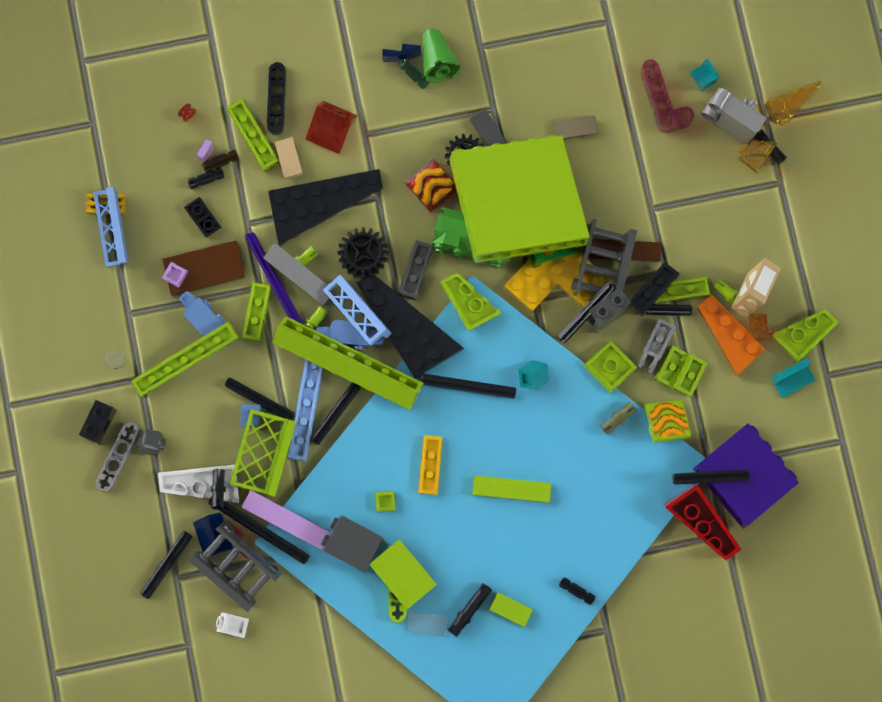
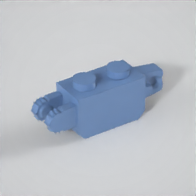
(200, 314)
(348, 335)

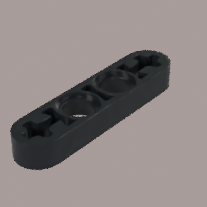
(276, 98)

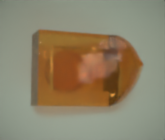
(759, 326)

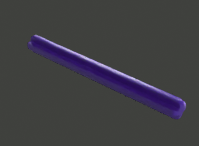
(273, 277)

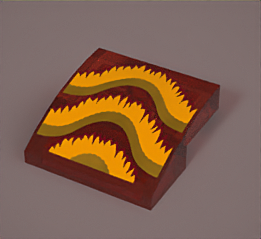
(431, 185)

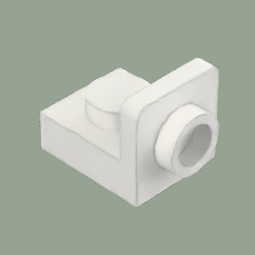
(232, 625)

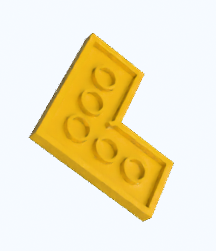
(535, 284)

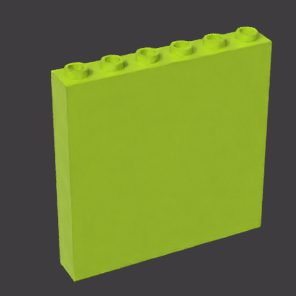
(518, 198)

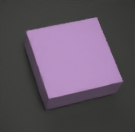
(205, 150)
(174, 274)

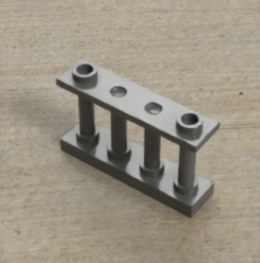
(622, 258)
(231, 585)

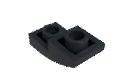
(202, 217)

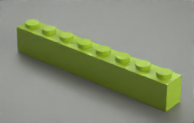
(347, 363)

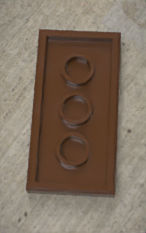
(207, 267)

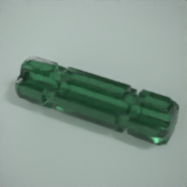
(413, 73)

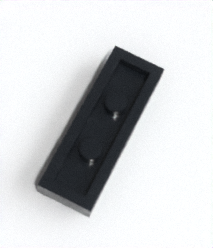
(653, 289)

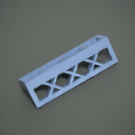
(116, 224)
(362, 305)

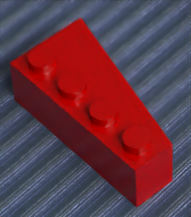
(700, 517)

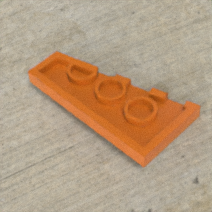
(732, 337)

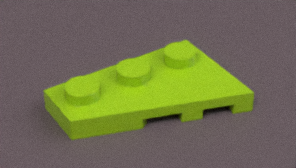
(468, 303)

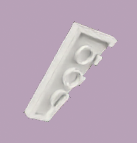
(198, 482)

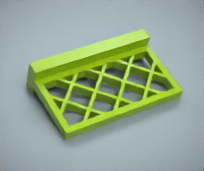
(278, 459)

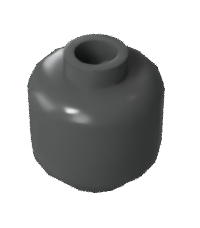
(150, 442)

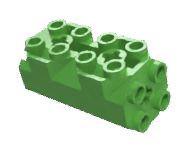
(453, 237)

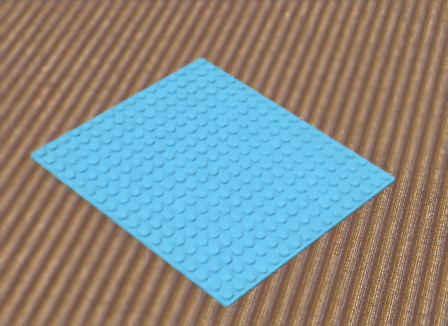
(592, 531)

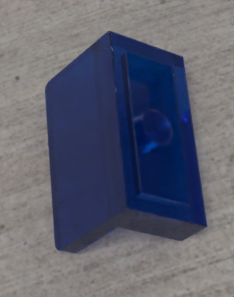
(207, 532)

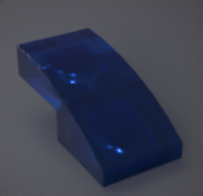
(408, 51)

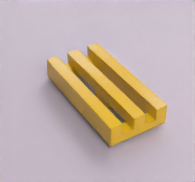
(90, 203)

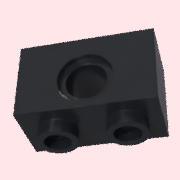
(97, 422)

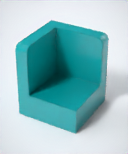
(705, 75)
(533, 375)

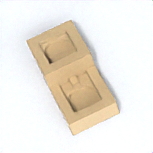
(288, 158)

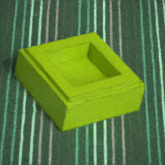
(385, 501)

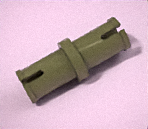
(618, 418)

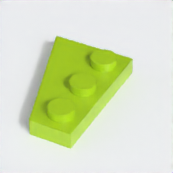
(805, 334)

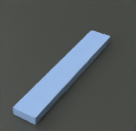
(305, 411)

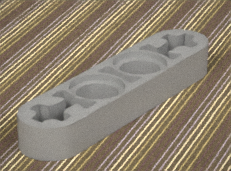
(115, 456)

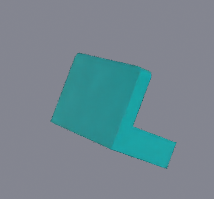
(793, 378)

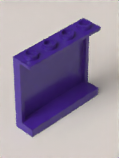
(767, 475)

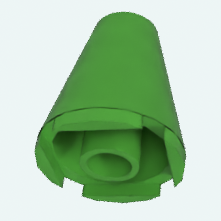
(438, 57)

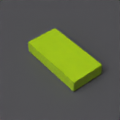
(511, 609)

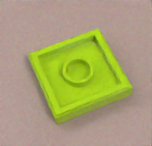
(610, 366)

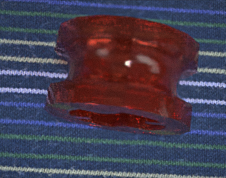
(187, 112)

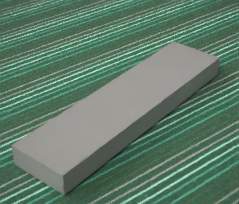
(297, 273)

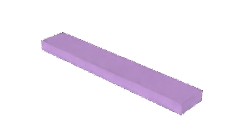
(285, 519)

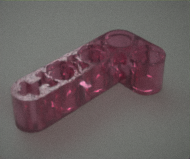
(661, 95)

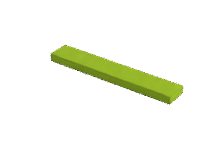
(184, 358)

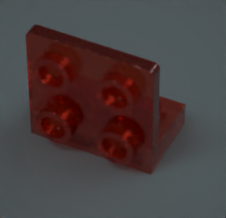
(330, 126)

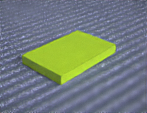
(403, 574)

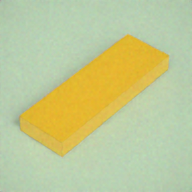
(430, 465)

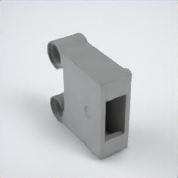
(733, 115)

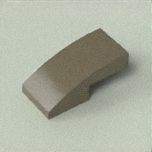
(577, 127)

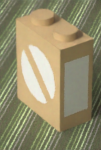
(756, 287)

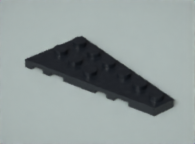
(312, 203)
(413, 334)

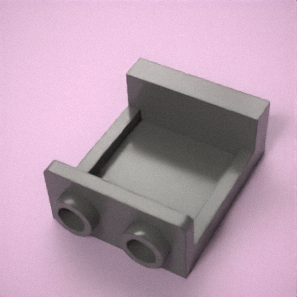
(608, 310)
(351, 543)

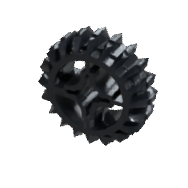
(367, 246)

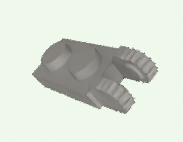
(657, 343)

